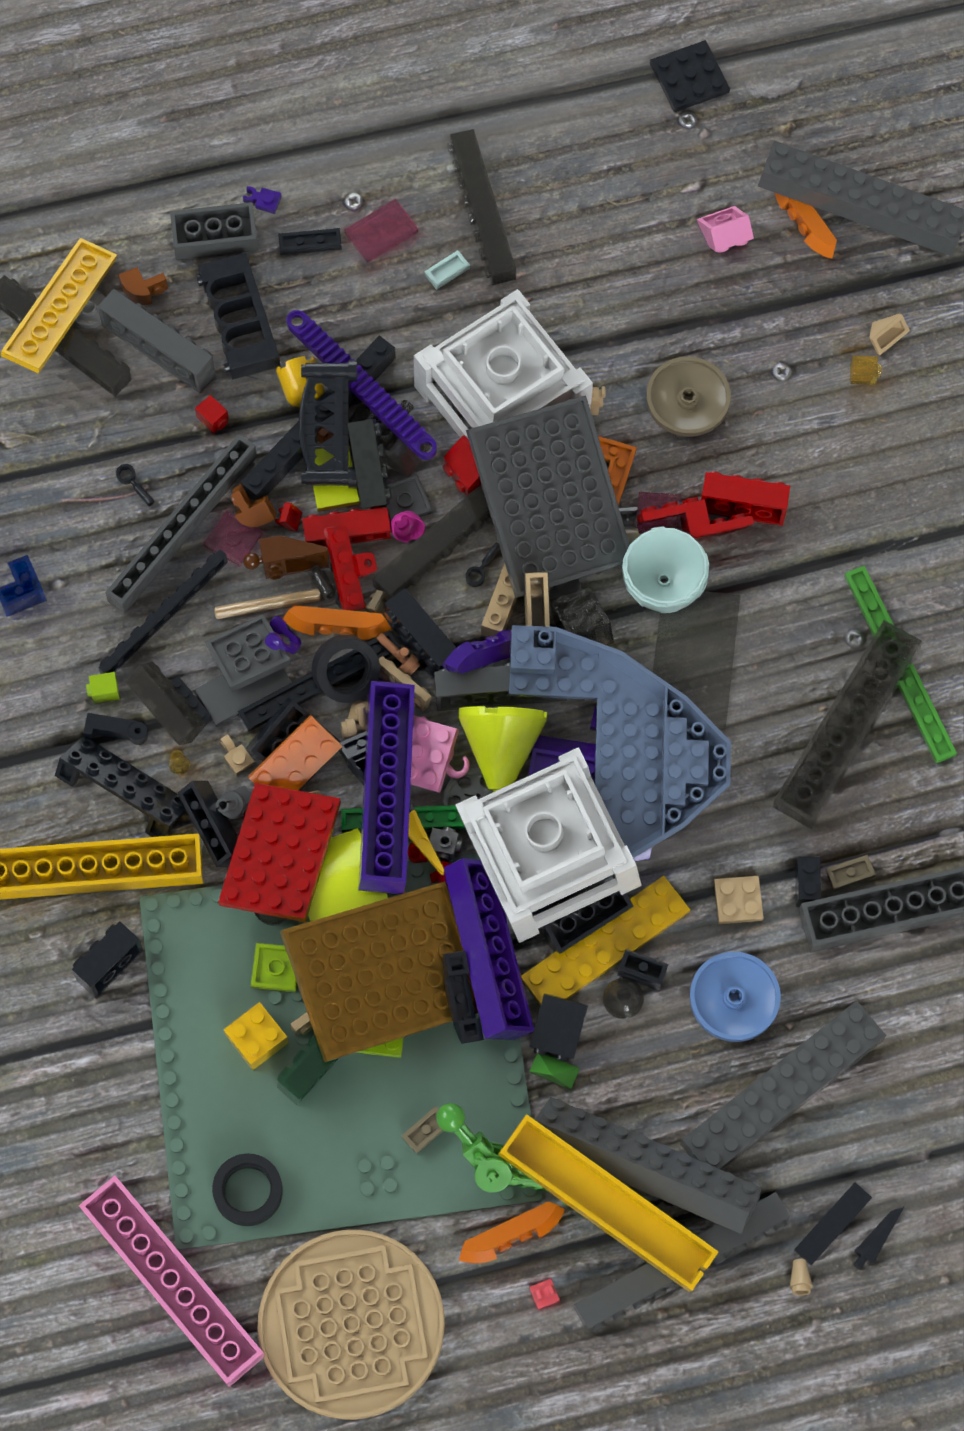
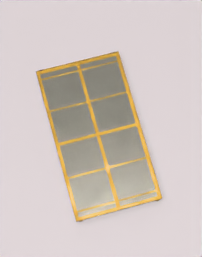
(698, 652)

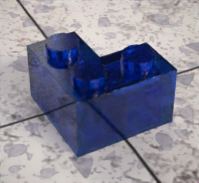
(25, 589)

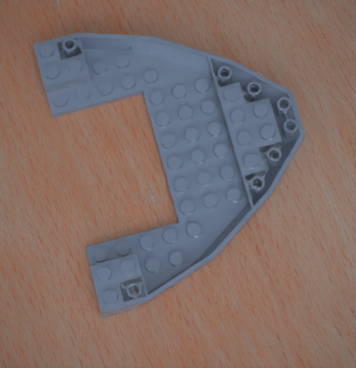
(654, 747)

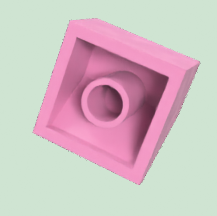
(726, 229)

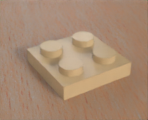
(738, 900)

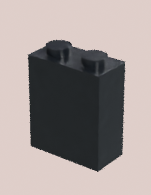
(558, 1027)

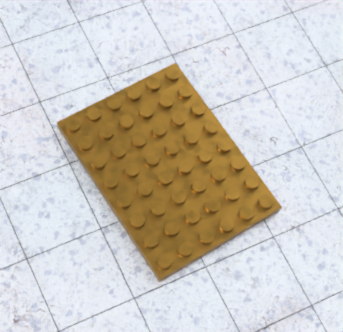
(376, 970)

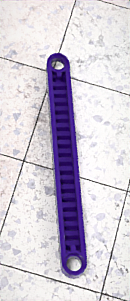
(365, 388)

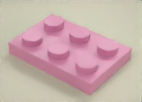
(431, 753)

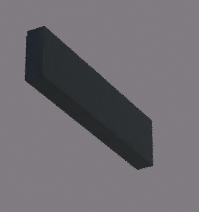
(832, 1223)

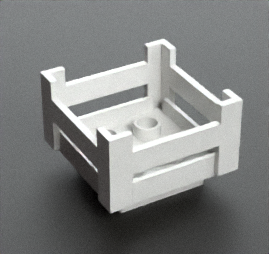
(498, 369)
(547, 843)

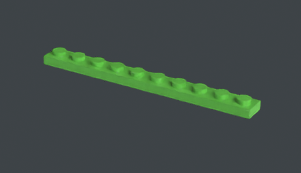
(911, 684)

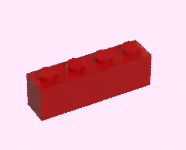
(361, 525)

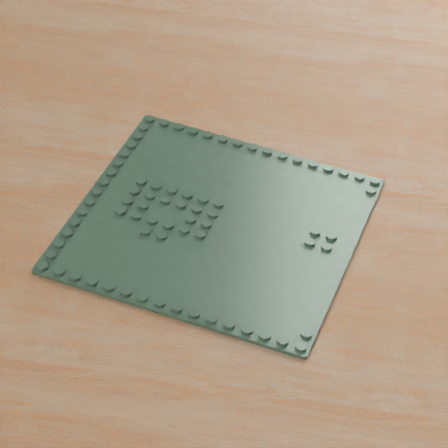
(343, 1141)

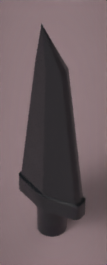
(872, 1245)

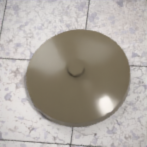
(688, 396)

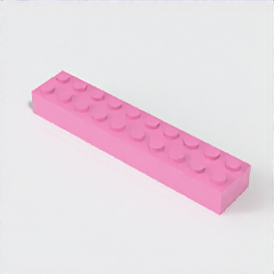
(172, 1281)

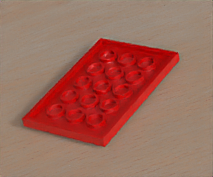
(280, 852)

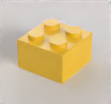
(256, 1036)

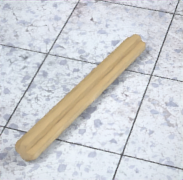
(267, 603)

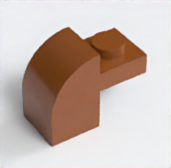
(139, 289)
(252, 513)

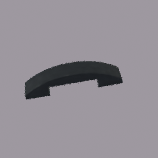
(459, 997)

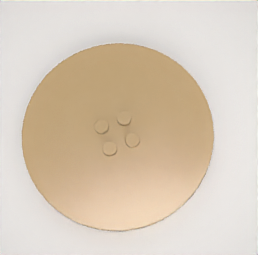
(351, 1324)

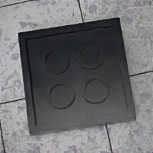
(690, 76)

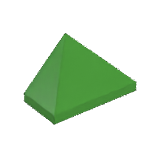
(554, 1070)

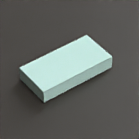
(447, 269)

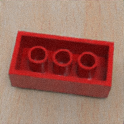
(738, 495)

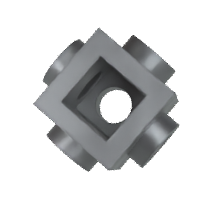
(440, 838)

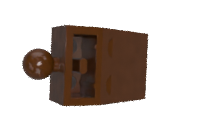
(286, 556)

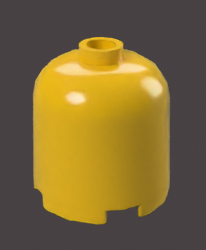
(293, 383)

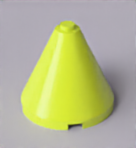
(501, 740)

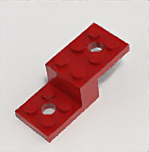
(694, 518)

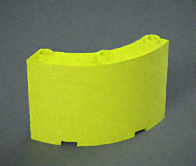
(339, 879)

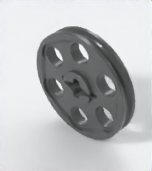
(454, 790)

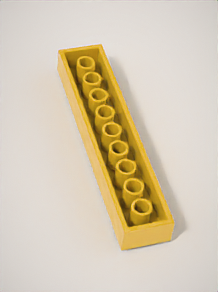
(100, 866)

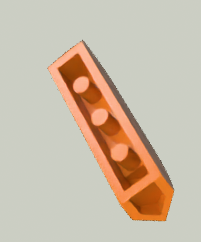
(810, 225)
(329, 621)
(538, 1220)

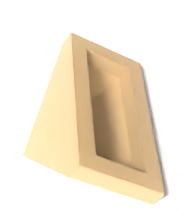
(887, 332)

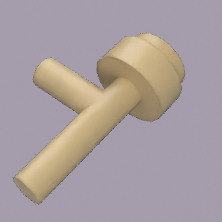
(348, 726)

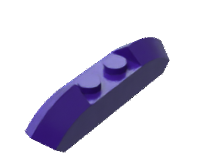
(479, 653)

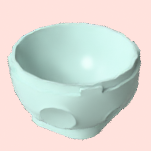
(668, 556)

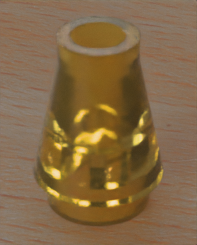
(178, 762)

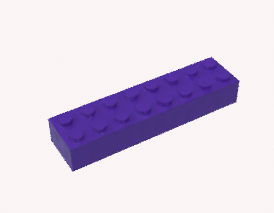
(488, 951)

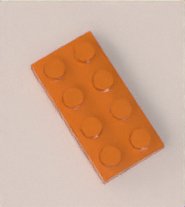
(297, 757)

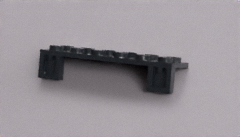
(124, 782)

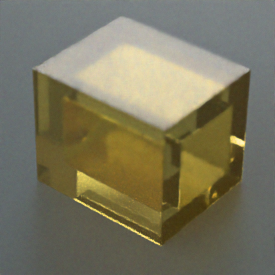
(864, 370)

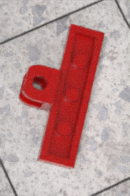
(348, 568)

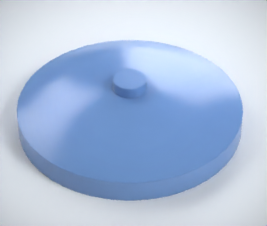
(735, 996)

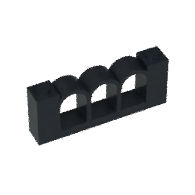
(251, 358)

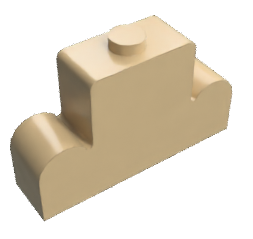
(536, 599)

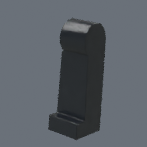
(115, 728)

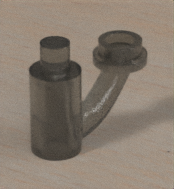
(323, 582)

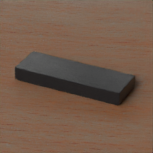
(310, 241)

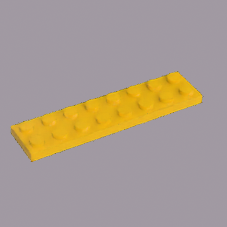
(58, 305)
(575, 968)

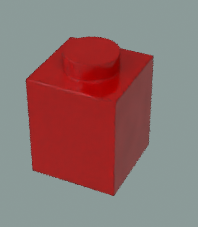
(212, 414)

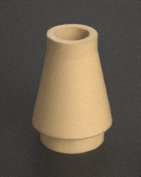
(800, 1278)

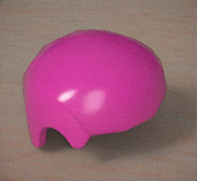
(407, 526)

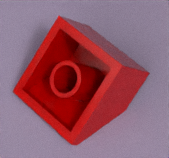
(462, 467)

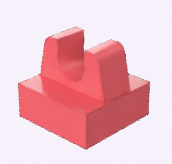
(544, 1294)

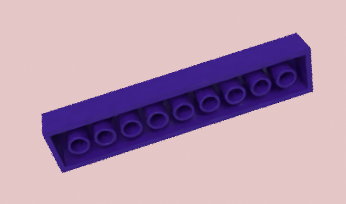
(386, 788)

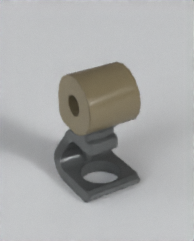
(628, 515)

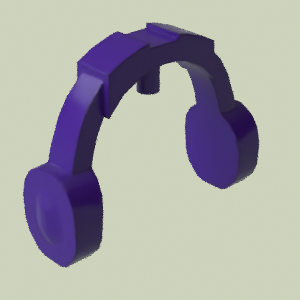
(276, 642)

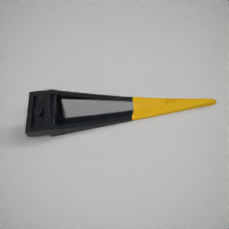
(354, 755)

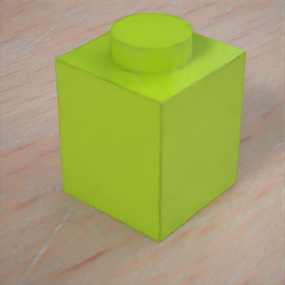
(103, 687)

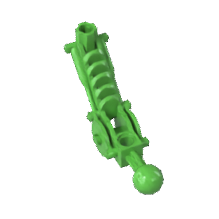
(491, 1170)

